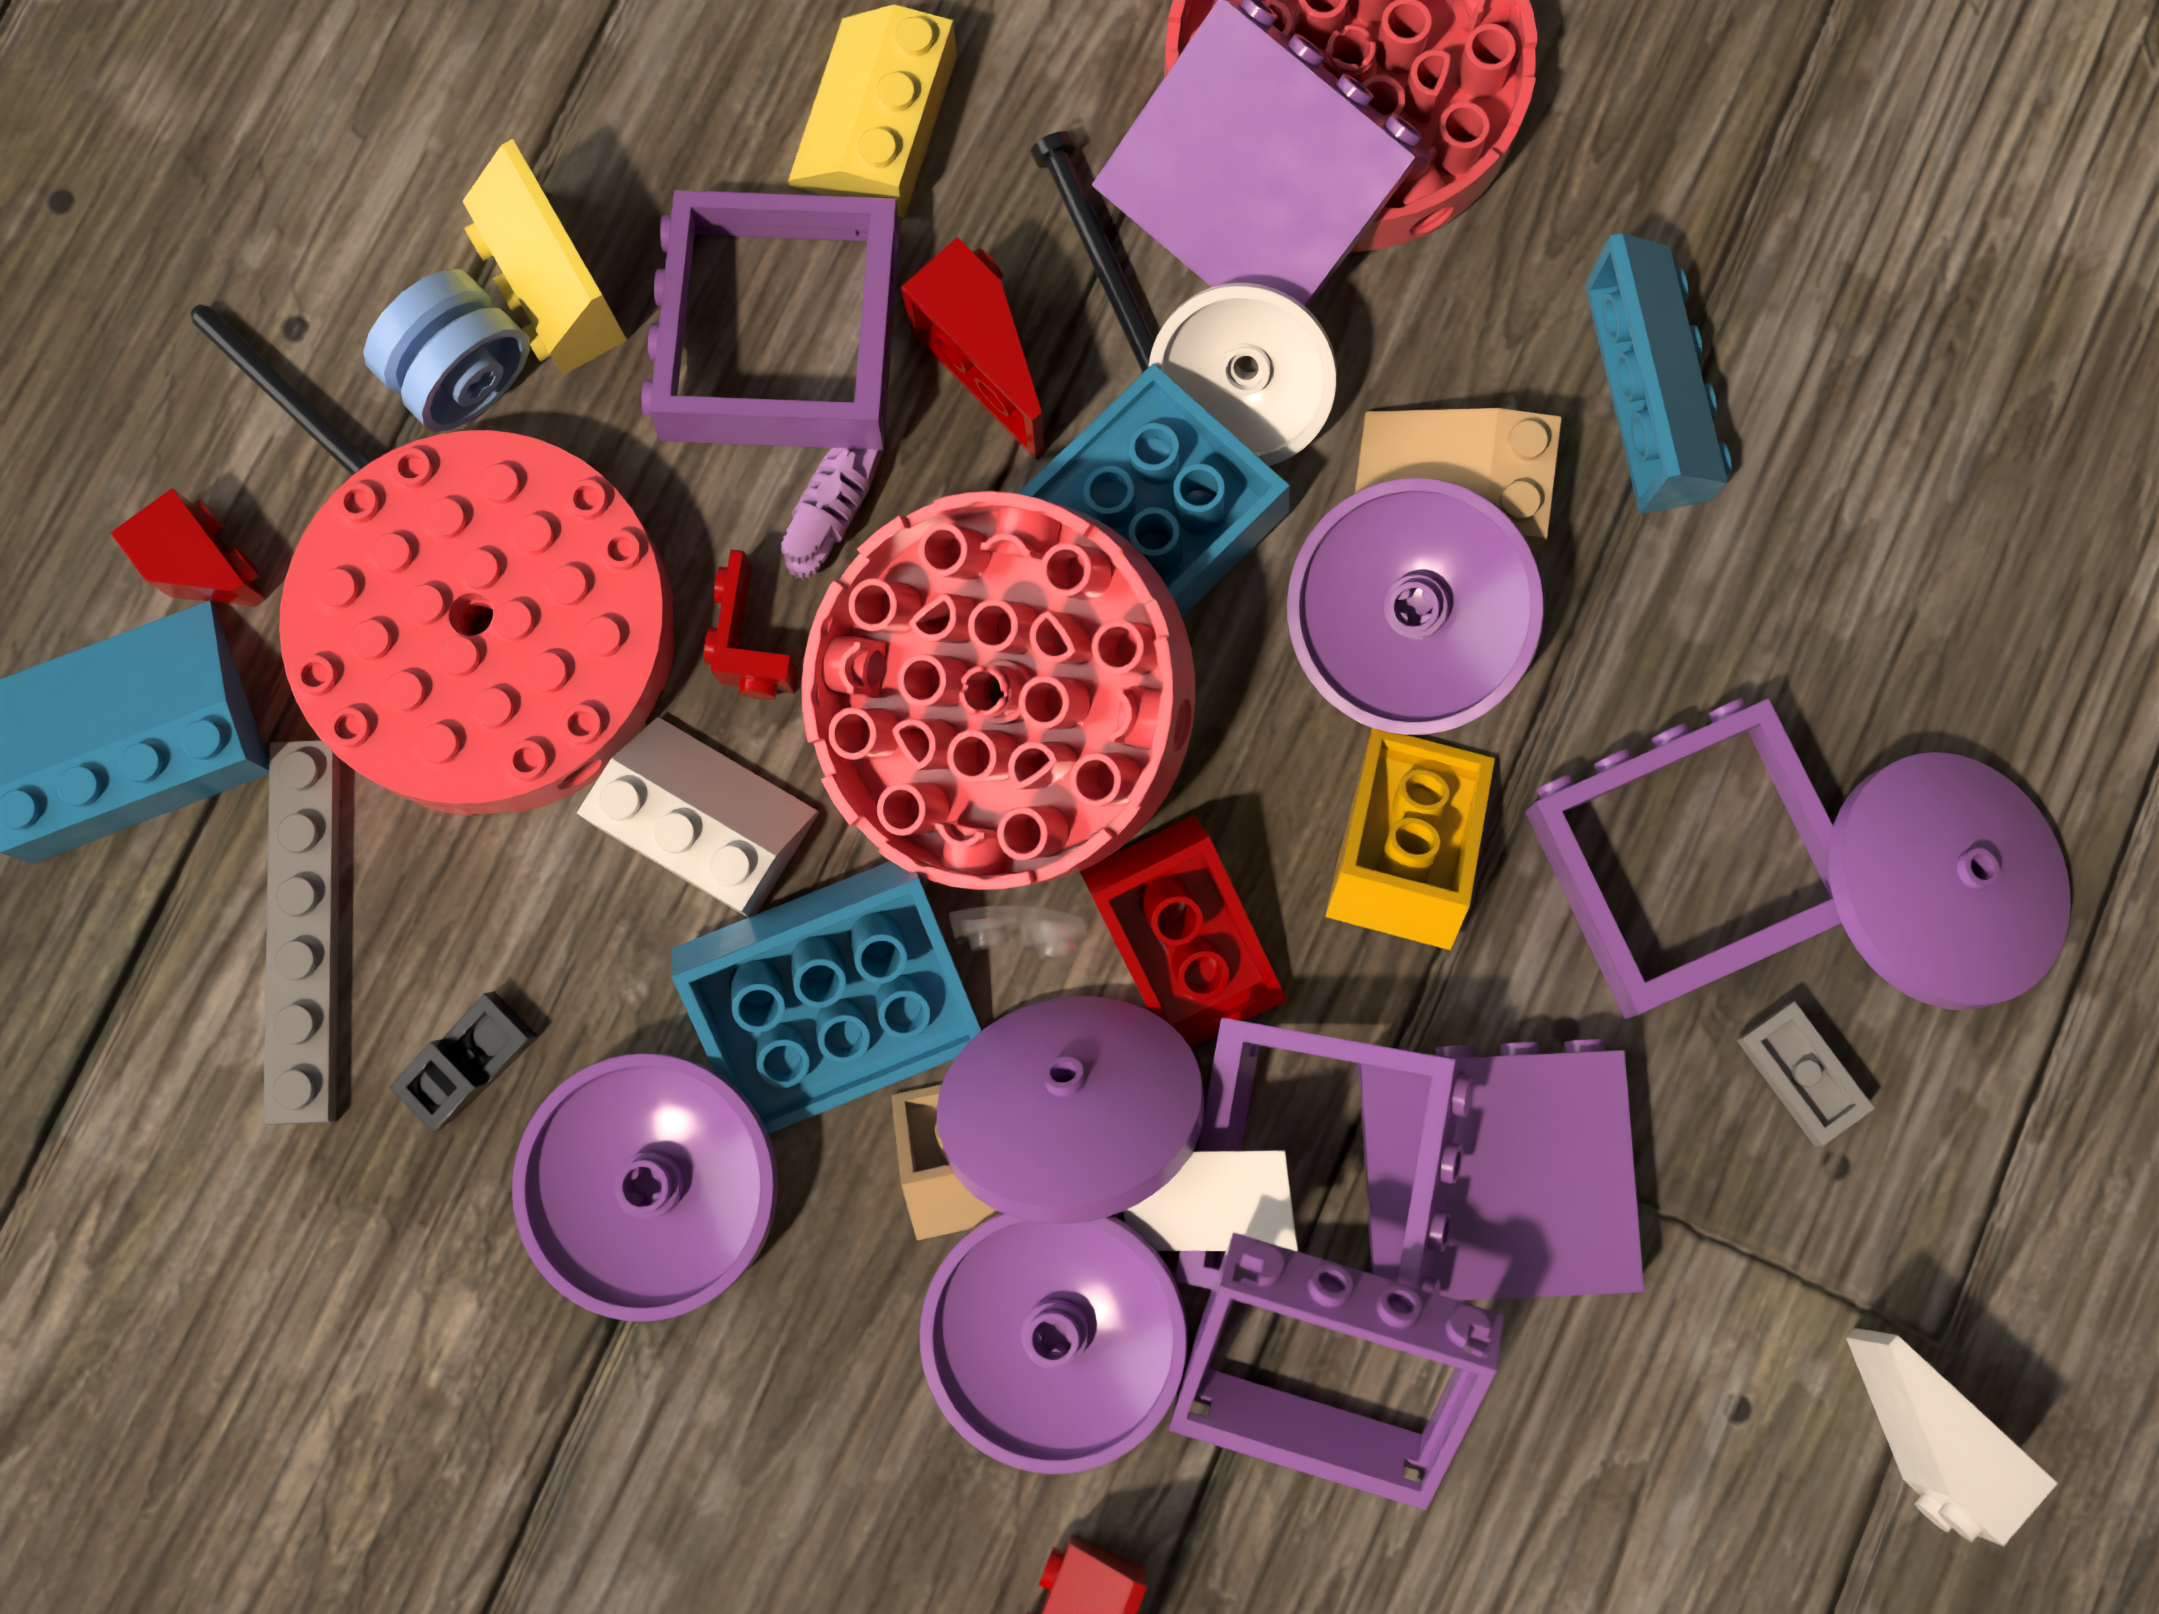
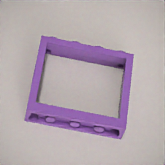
(769, 420)
(1620, 769)
(1438, 1154)
(1319, 1436)

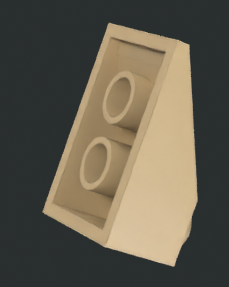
(1488, 450)

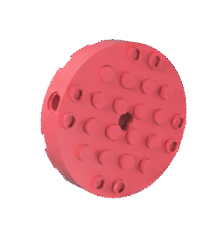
(1441, 65)
(388, 607)
(1087, 672)

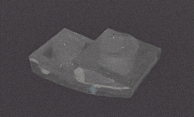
(1041, 929)

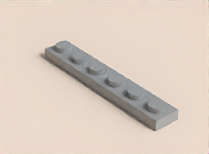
(302, 934)

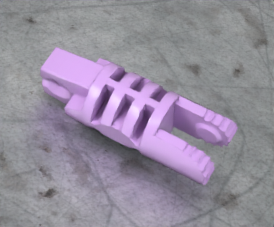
(828, 507)

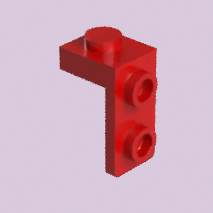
(754, 672)

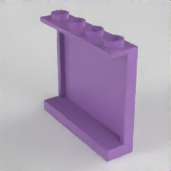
(1258, 157)
(1541, 1177)

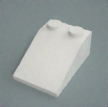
(1944, 1446)

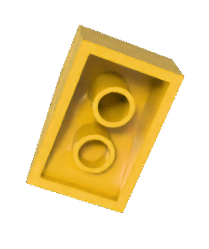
(1412, 839)

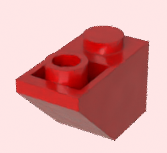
(182, 555)

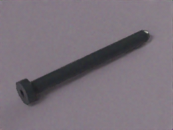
(1055, 153)
(279, 389)

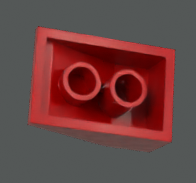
(967, 325)
(1184, 932)

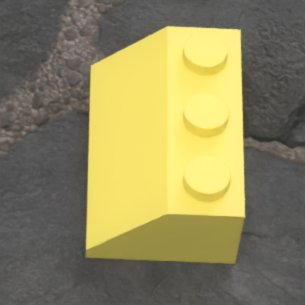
(877, 105)
(538, 264)

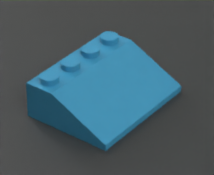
(1168, 485)
(122, 734)
(827, 995)

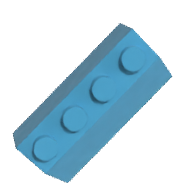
(1656, 375)

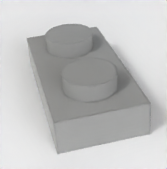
(1805, 1074)

